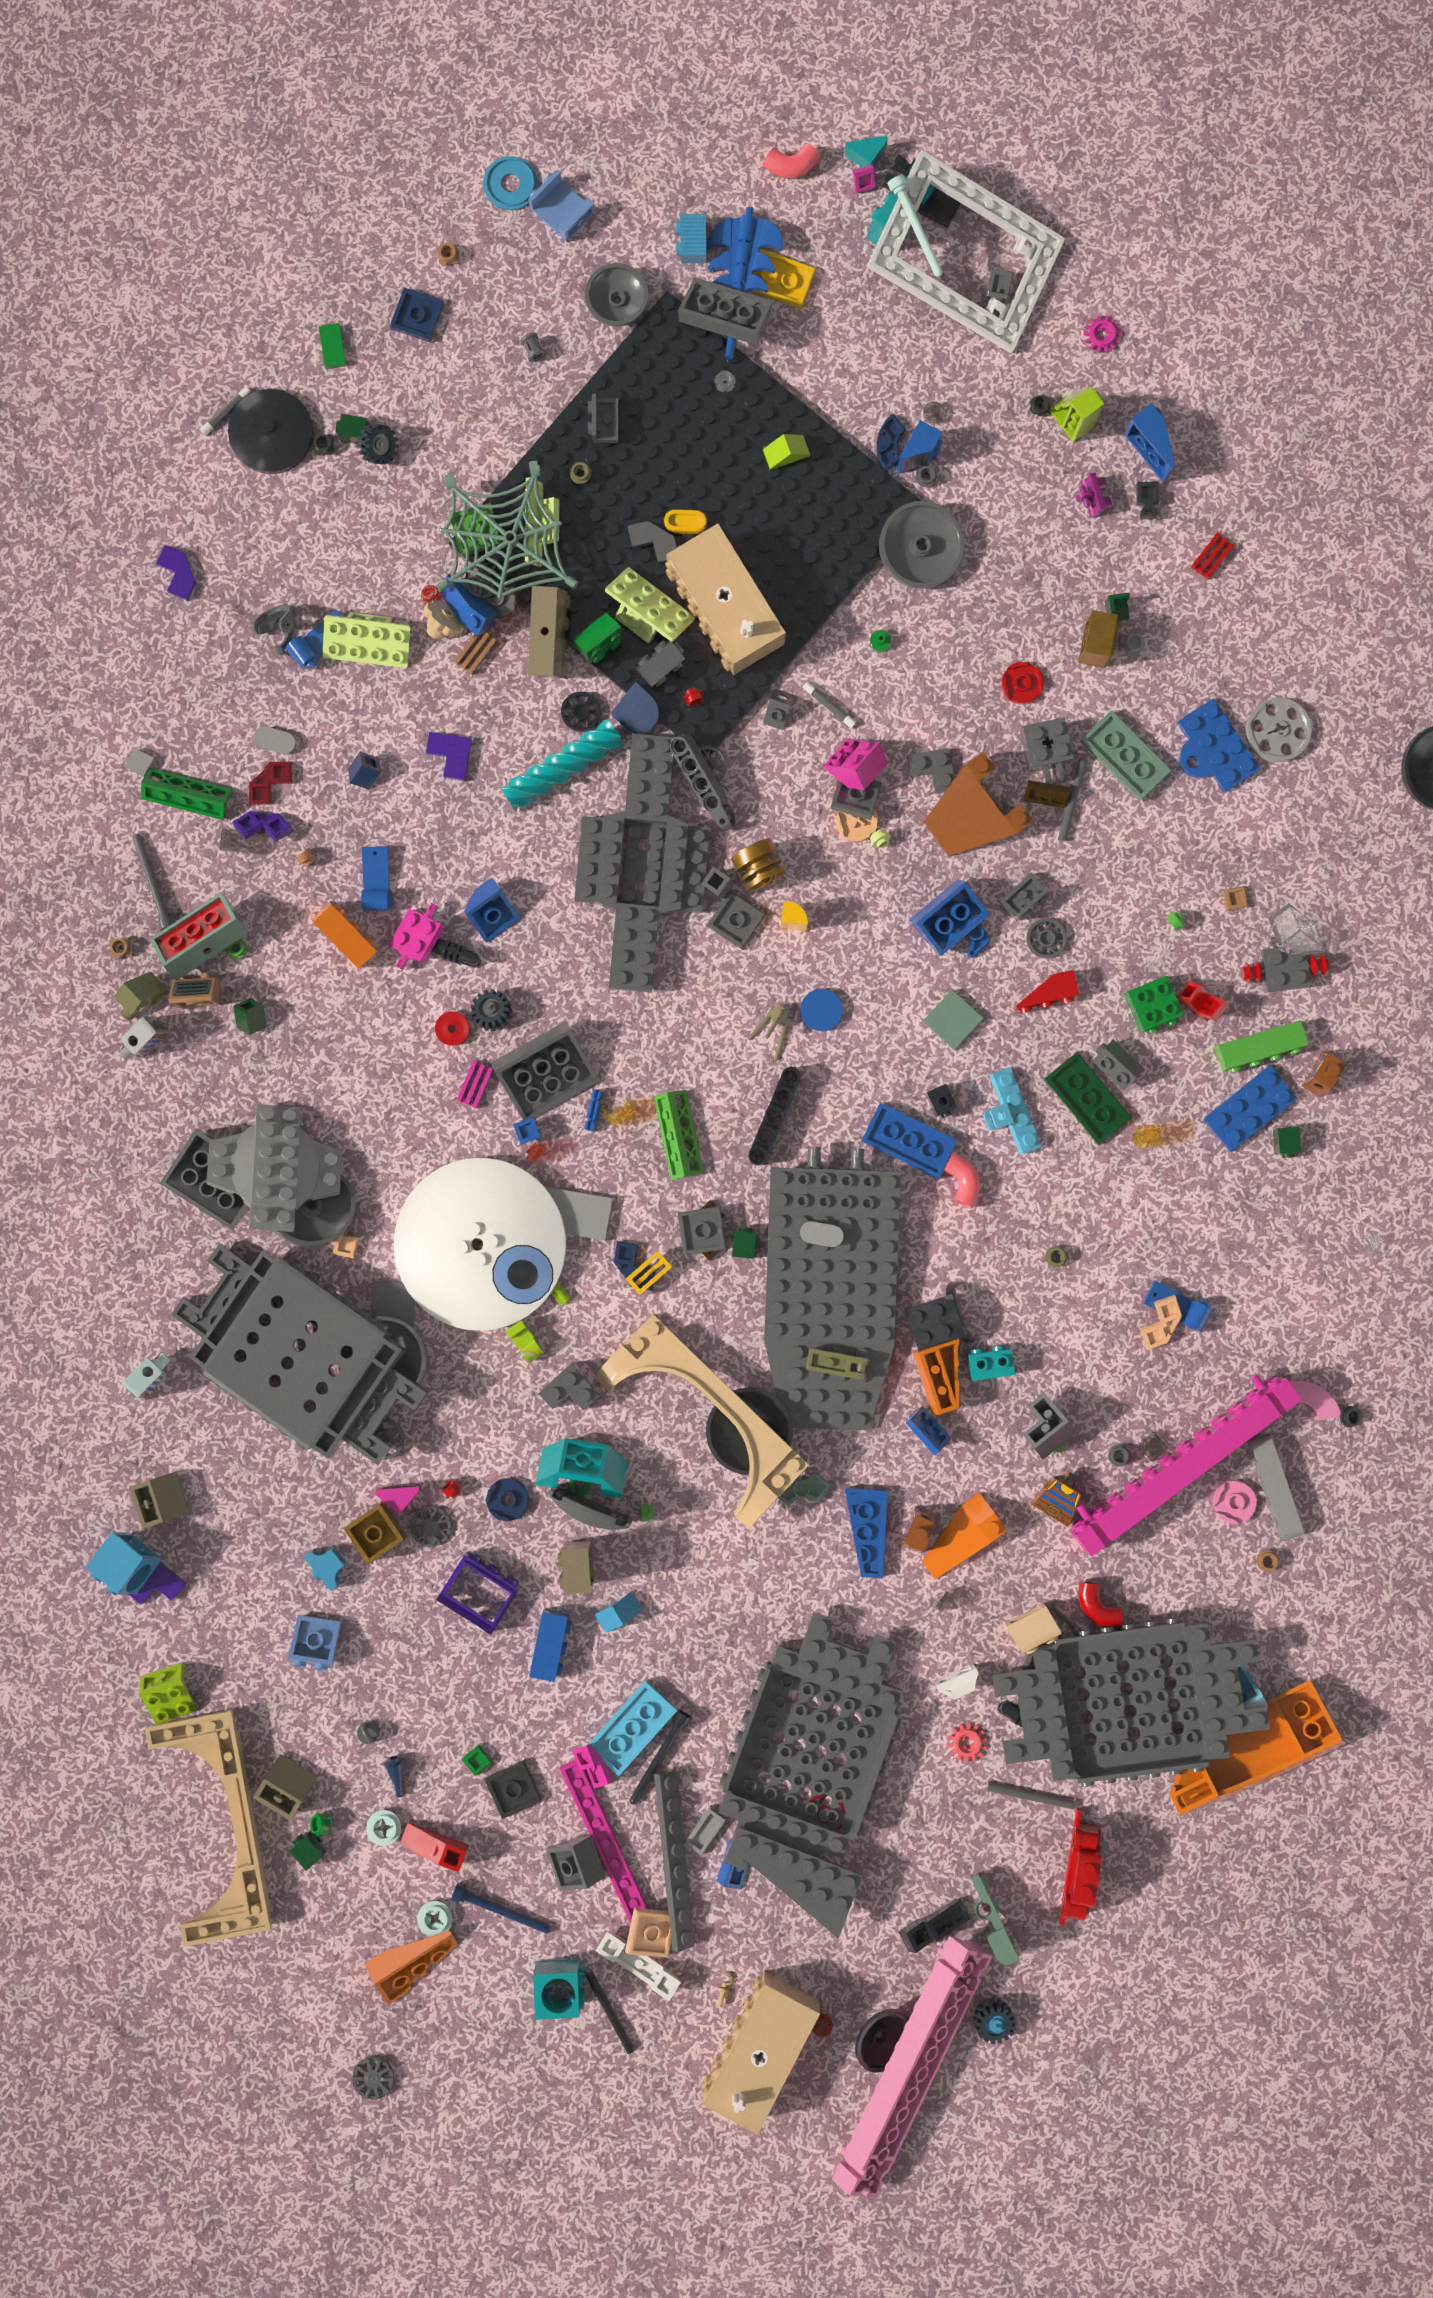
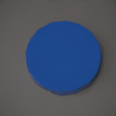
(821, 1010)

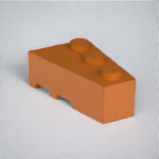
(939, 1375)

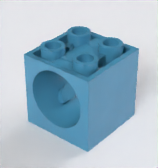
(123, 1563)

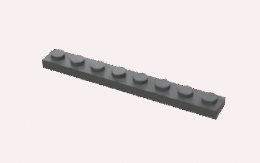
(674, 1860)

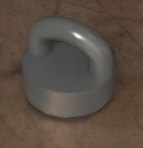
(368, 1732)

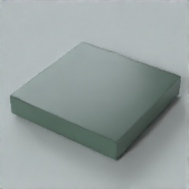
(952, 1019)

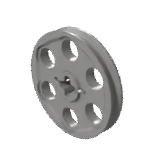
(1275, 739)

